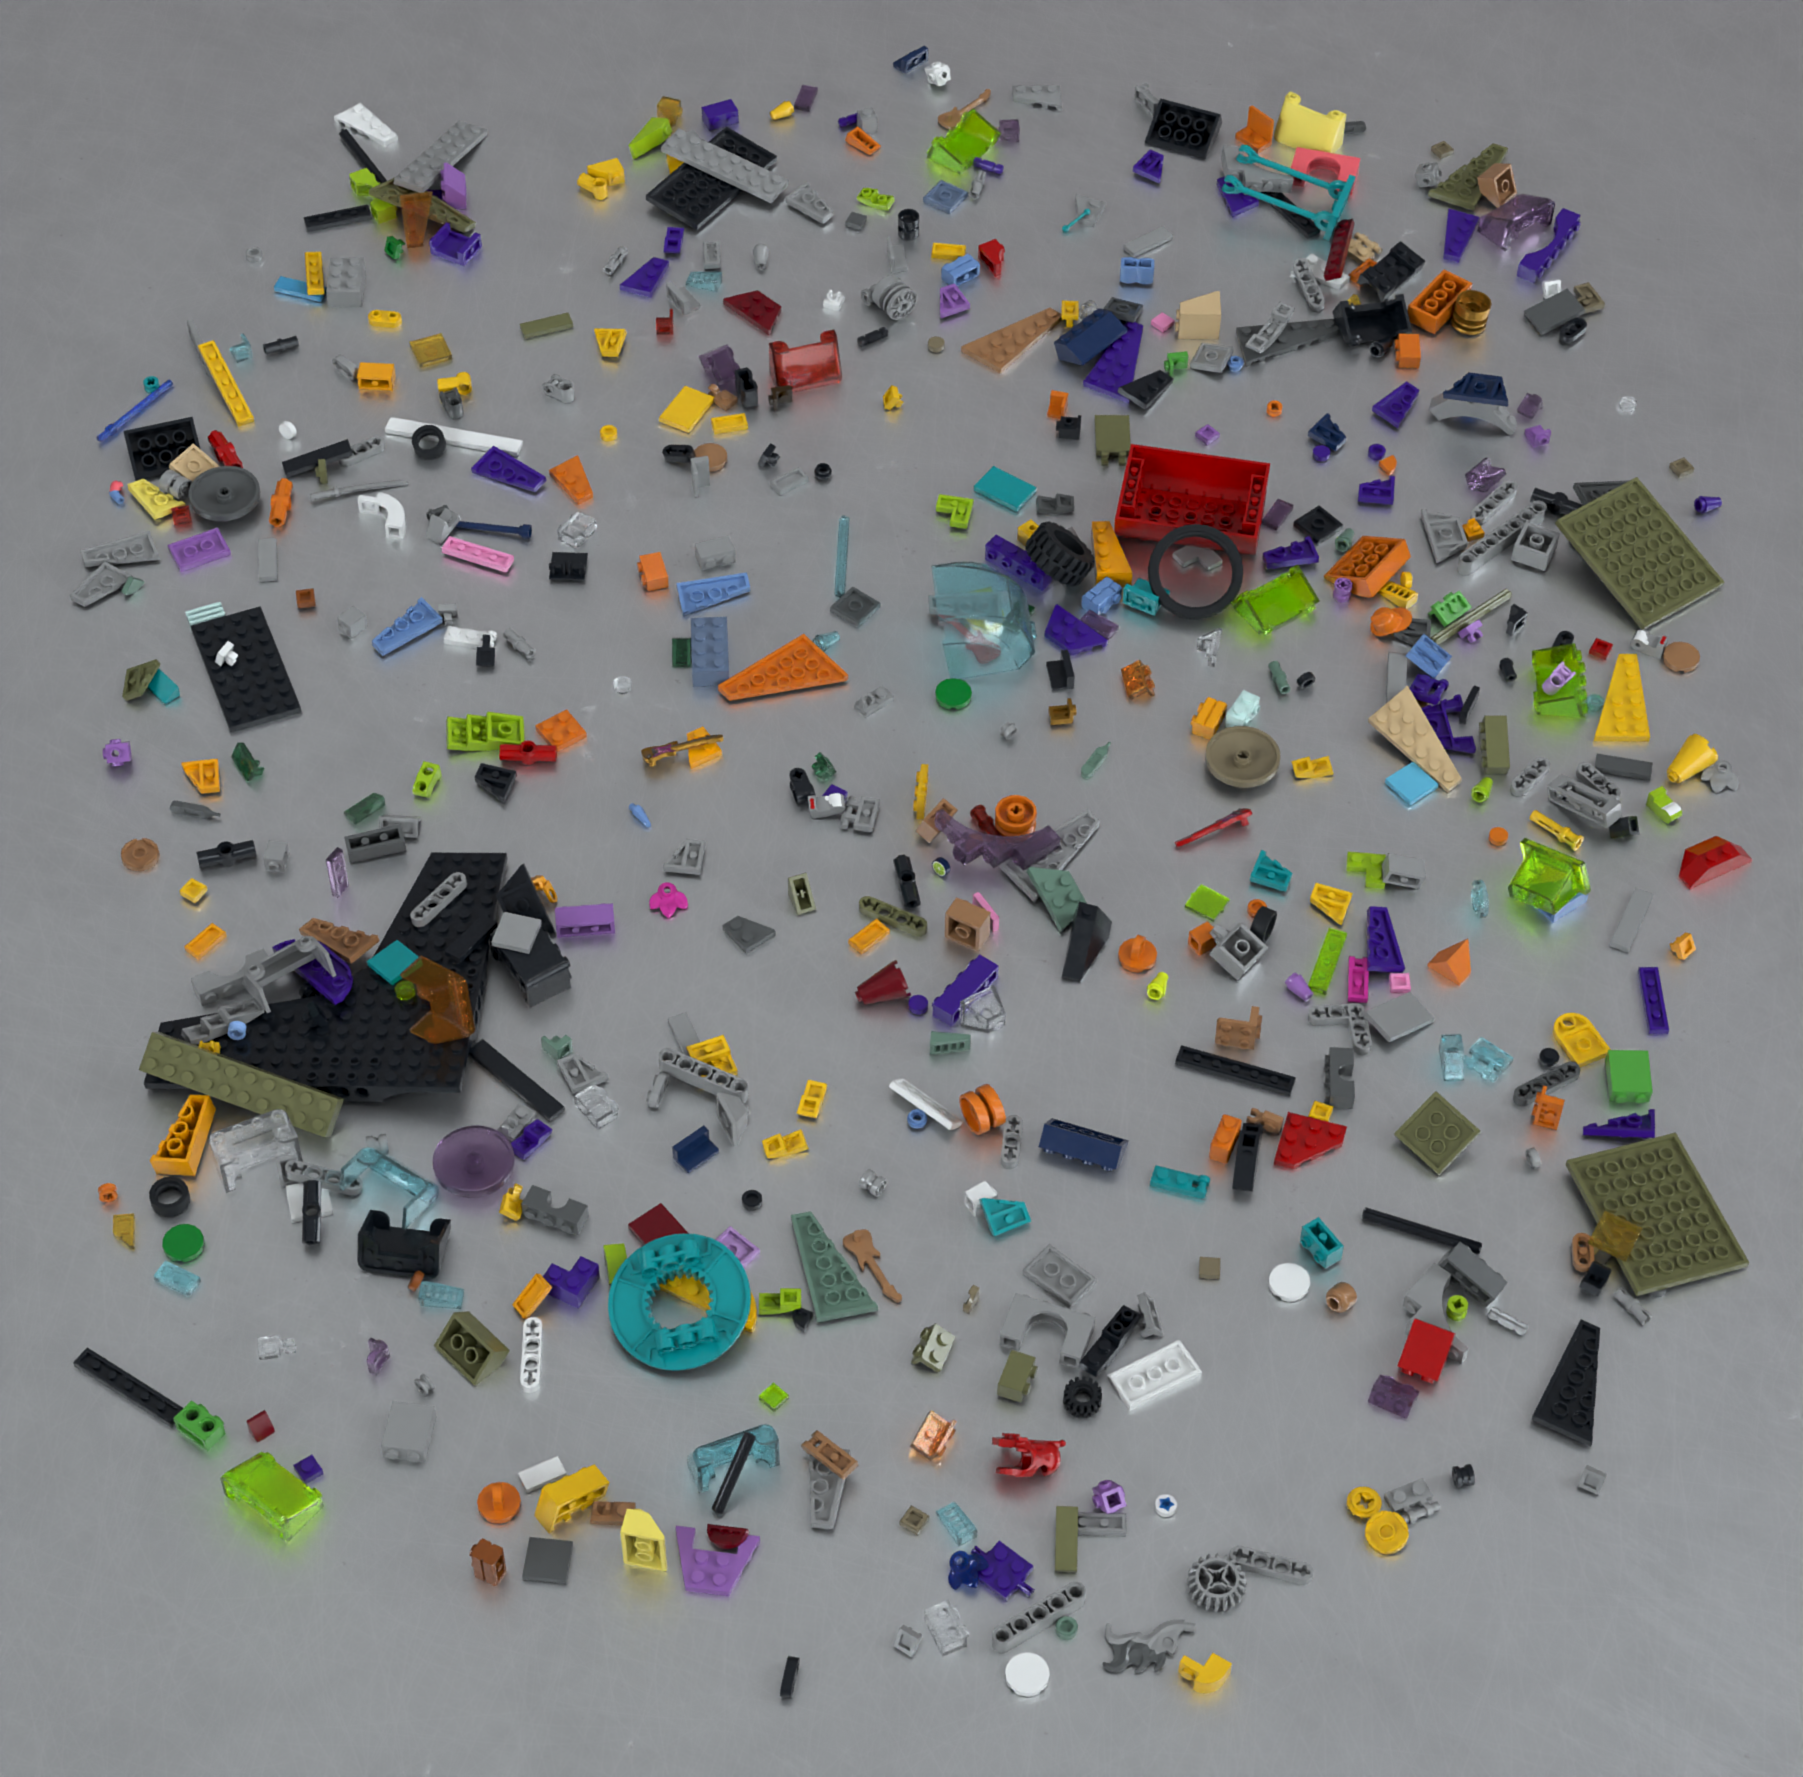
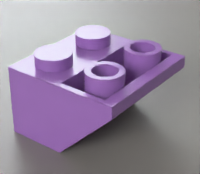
(454, 186)

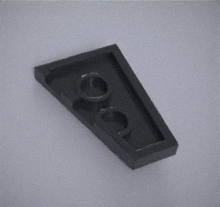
(1146, 389)

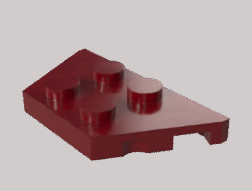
(755, 308)

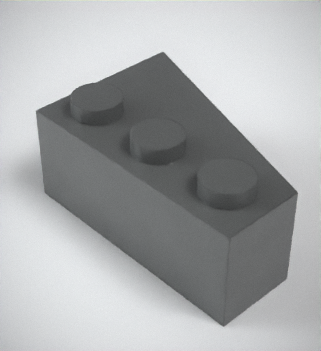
(1472, 1274)

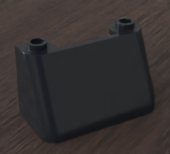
(1372, 321)
(399, 1250)

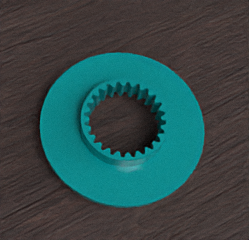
(687, 1344)

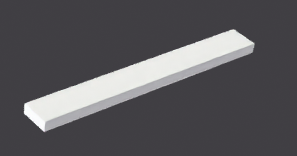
(456, 436)

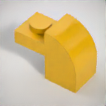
(1207, 1677)

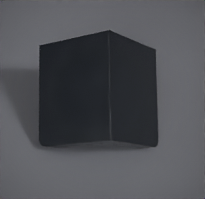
(1624, 827)

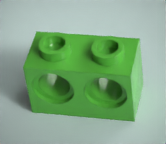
(197, 1428)

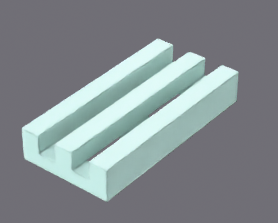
(207, 612)

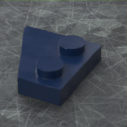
(1327, 433)

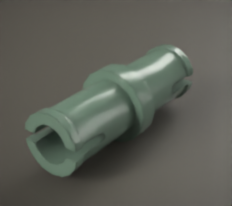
(1279, 677)

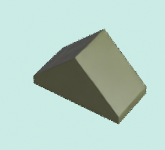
(800, 893)

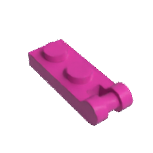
(1357, 980)

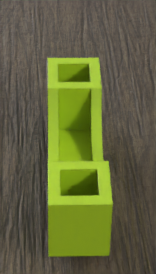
(361, 183)

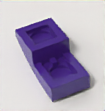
(673, 240)
(532, 1139)

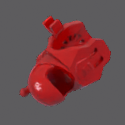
(1033, 1455)

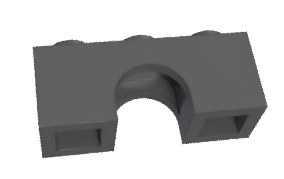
(1339, 1091)
(568, 1218)

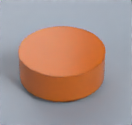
(1498, 836)
(1254, 906)

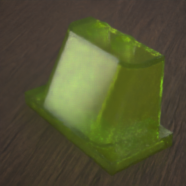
(1548, 877)

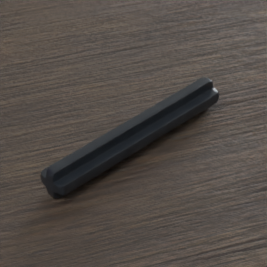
(733, 1472)

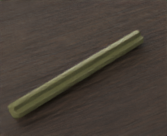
(1471, 617)

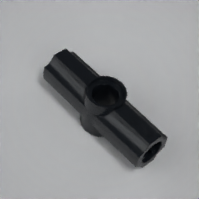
(1556, 503)
(226, 854)
(906, 882)
(311, 1224)

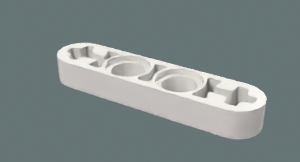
(528, 1355)

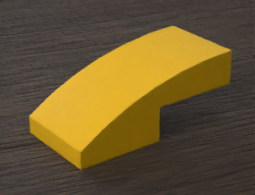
(1312, 768)
(812, 1099)
(783, 1146)

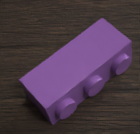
(584, 920)

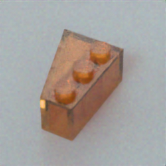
(415, 217)

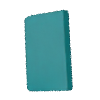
(163, 687)

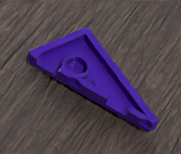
(1625, 1126)

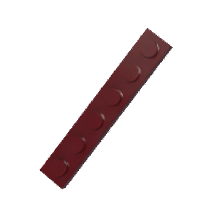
(1339, 249)

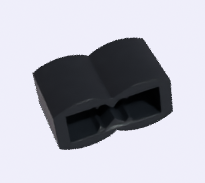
(746, 387)

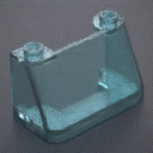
(711, 1455)

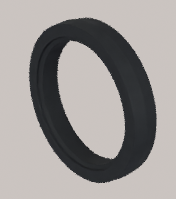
(1214, 535)

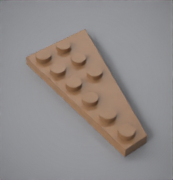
(1011, 342)

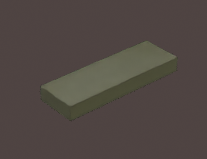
(546, 325)
(1066, 1539)

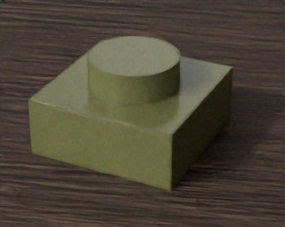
(321, 471)

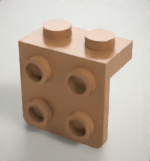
(1238, 1032)

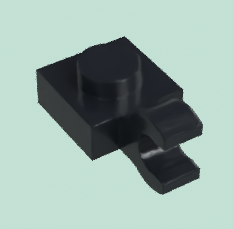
(485, 655)

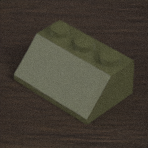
(471, 1347)

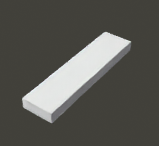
(925, 1103)

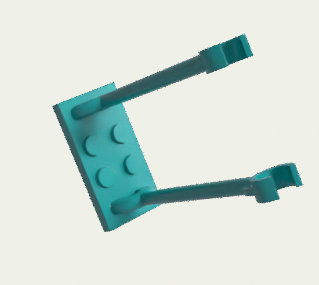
(1337, 207)

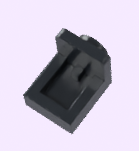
(1596, 1278)

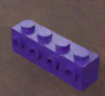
(1016, 562)

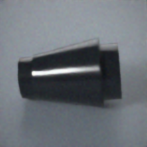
(1380, 347)

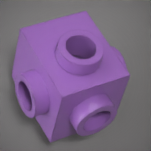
(124, 752)
(1108, 1496)

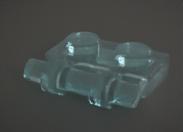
(1491, 1056)

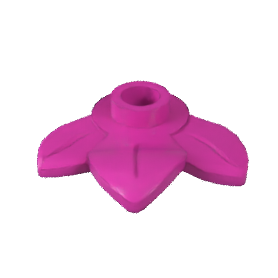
(668, 901)

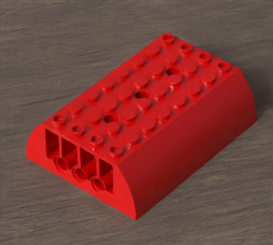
(1191, 486)

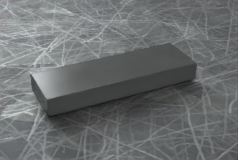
(1623, 766)

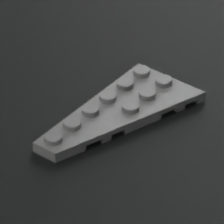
(1073, 836)

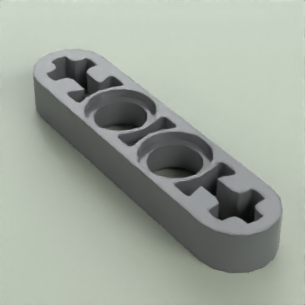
(1543, 1079)

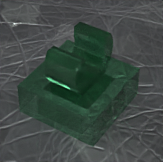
(824, 765)

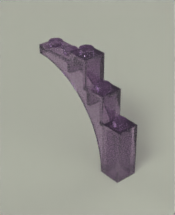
(995, 850)

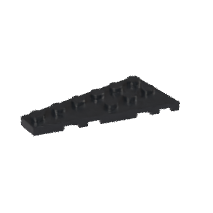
(1571, 1393)

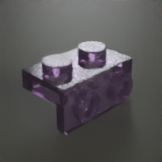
(1484, 476)
(1393, 1396)

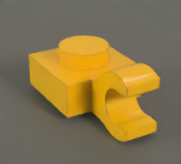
(511, 1203)

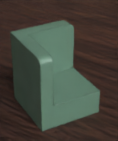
(557, 1047)

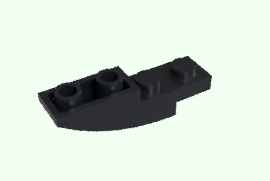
(1247, 1157)
(1110, 1342)

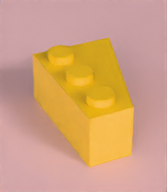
(568, 1495)

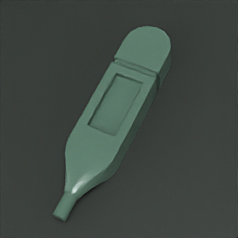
(1094, 761)

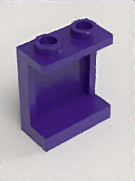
(454, 245)

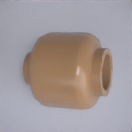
(1341, 1297)

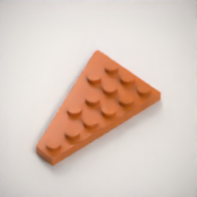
(789, 668)

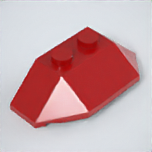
(1710, 860)

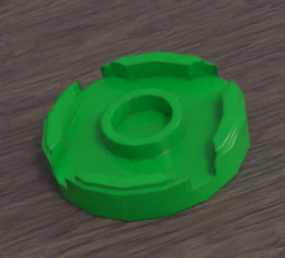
(953, 693)
(183, 1243)

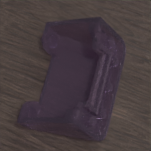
(1514, 216)

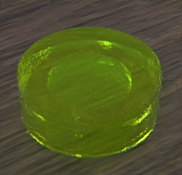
(405, 990)

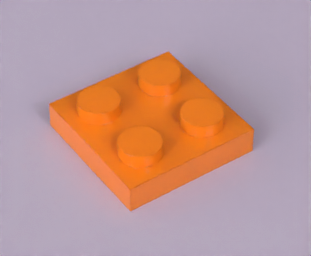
(561, 730)

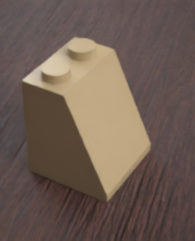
(1199, 317)

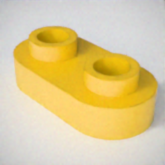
(384, 318)

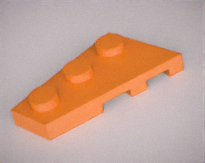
(573, 480)

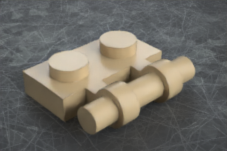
(1359, 252)

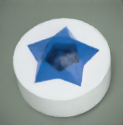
(1165, 1505)

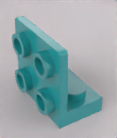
(1141, 597)

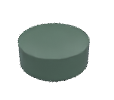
(1066, 1628)

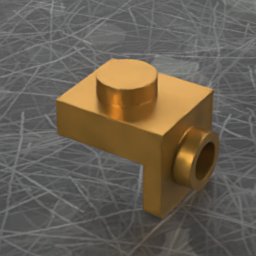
(1062, 714)

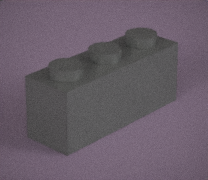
(375, 843)

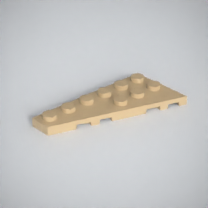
(1410, 731)

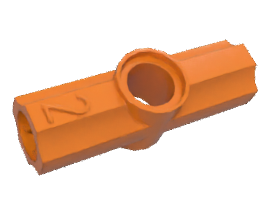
(280, 502)

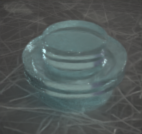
(1595, 702)

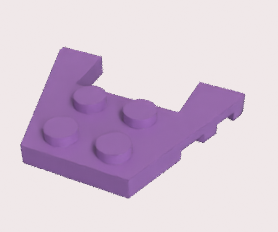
(712, 1570)

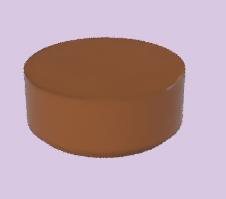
(415, 1280)

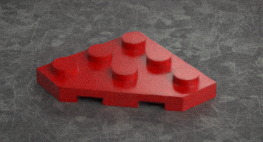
(1306, 1140)

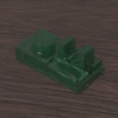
(245, 762)

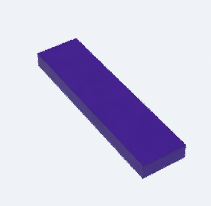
(1653, 1000)

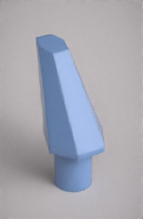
(640, 814)

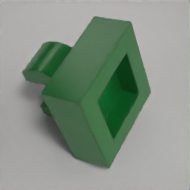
(393, 247)

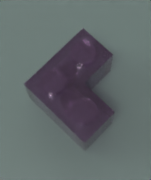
(721, 363)

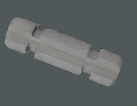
(1507, 1321)

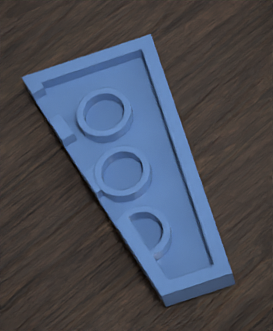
(707, 592)
(411, 625)

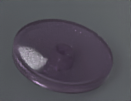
(473, 1161)

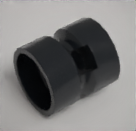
(908, 224)

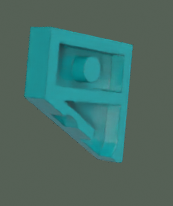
(1270, 873)
(1004, 1214)

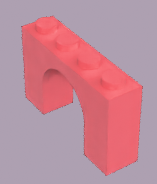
(1308, 160)

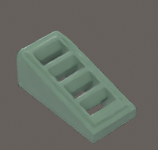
(948, 1042)

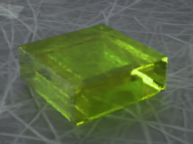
(773, 1397)

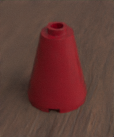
(883, 986)

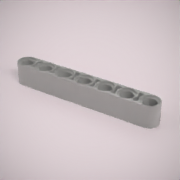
(1500, 538)

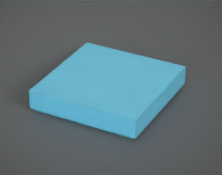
(1411, 783)

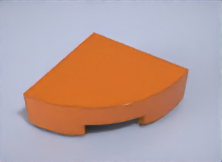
(1388, 465)

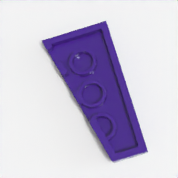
(506, 469)

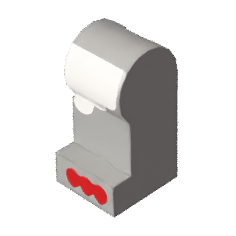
(1649, 643)
(826, 805)

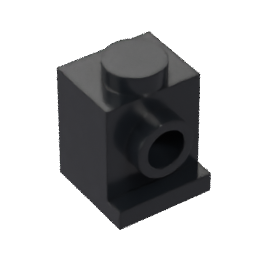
(1069, 427)

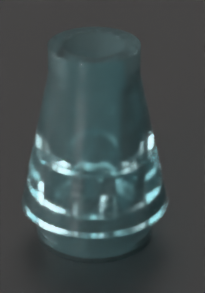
(826, 640)

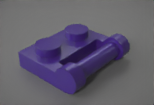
(1422, 686)

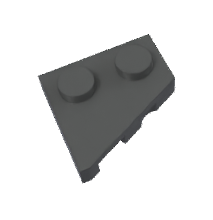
(1414, 631)
(747, 933)

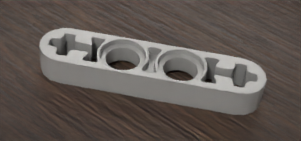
(1306, 285)
(1490, 500)
(454, 884)
(324, 1175)
(1270, 1567)

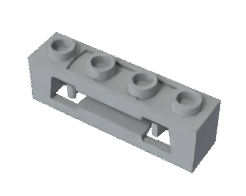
(1584, 800)

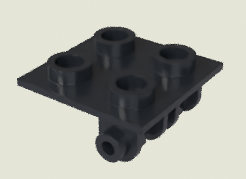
(568, 566)

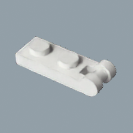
(467, 637)

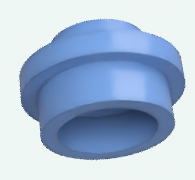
(1235, 363)
(917, 1114)

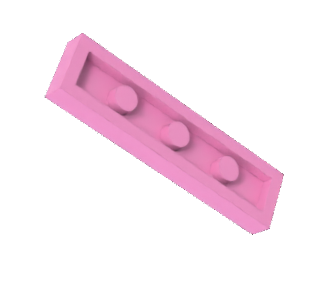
(477, 554)

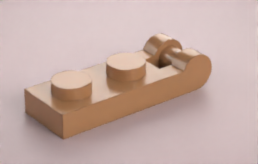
(830, 1455)

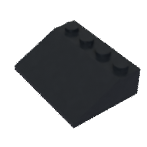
(1183, 128)
(157, 445)

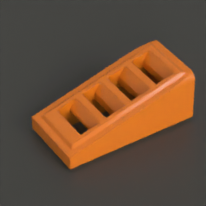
(856, 136)

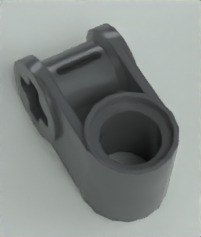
(452, 402)

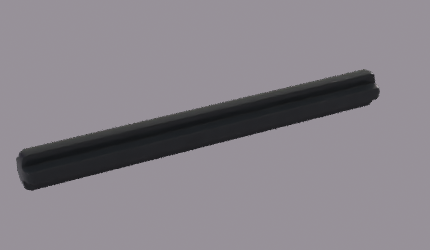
(361, 155)
(1419, 1229)

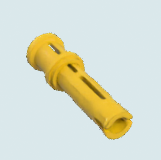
(1563, 834)

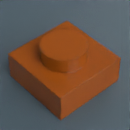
(305, 598)

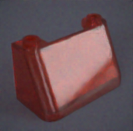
(806, 365)

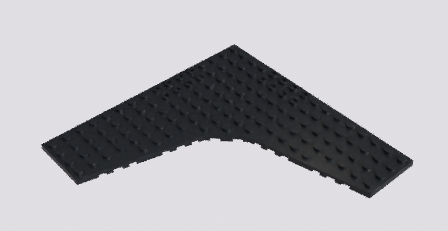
(368, 1042)

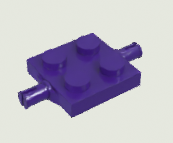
(1005, 1572)

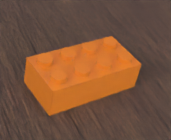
(1437, 301)

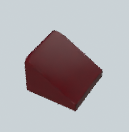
(260, 1426)

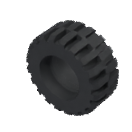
(1060, 554)

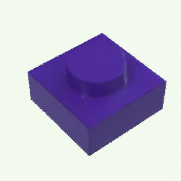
(308, 1469)

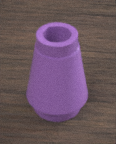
(1298, 986)

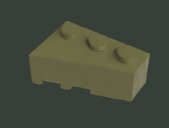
(1494, 745)

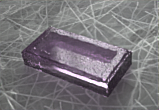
(805, 98)
(1277, 514)
(1100, 624)

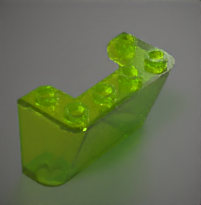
(961, 146)
(1571, 697)

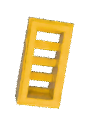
(1407, 598)

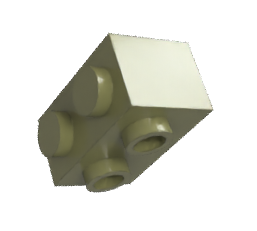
(1016, 1376)

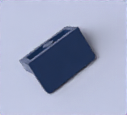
(912, 60)
(694, 1150)

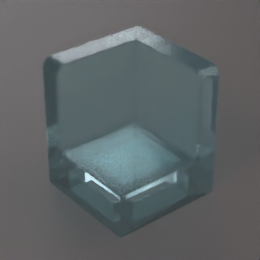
(242, 351)

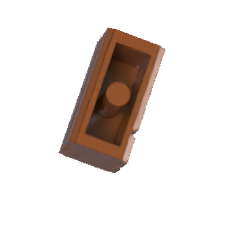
(488, 1561)

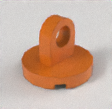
(1137, 954)
(499, 1502)

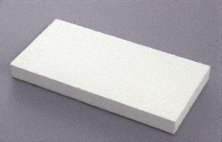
(1154, 1375)

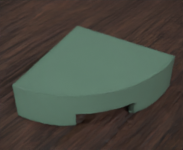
(132, 585)

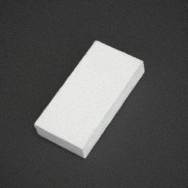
(542, 1474)

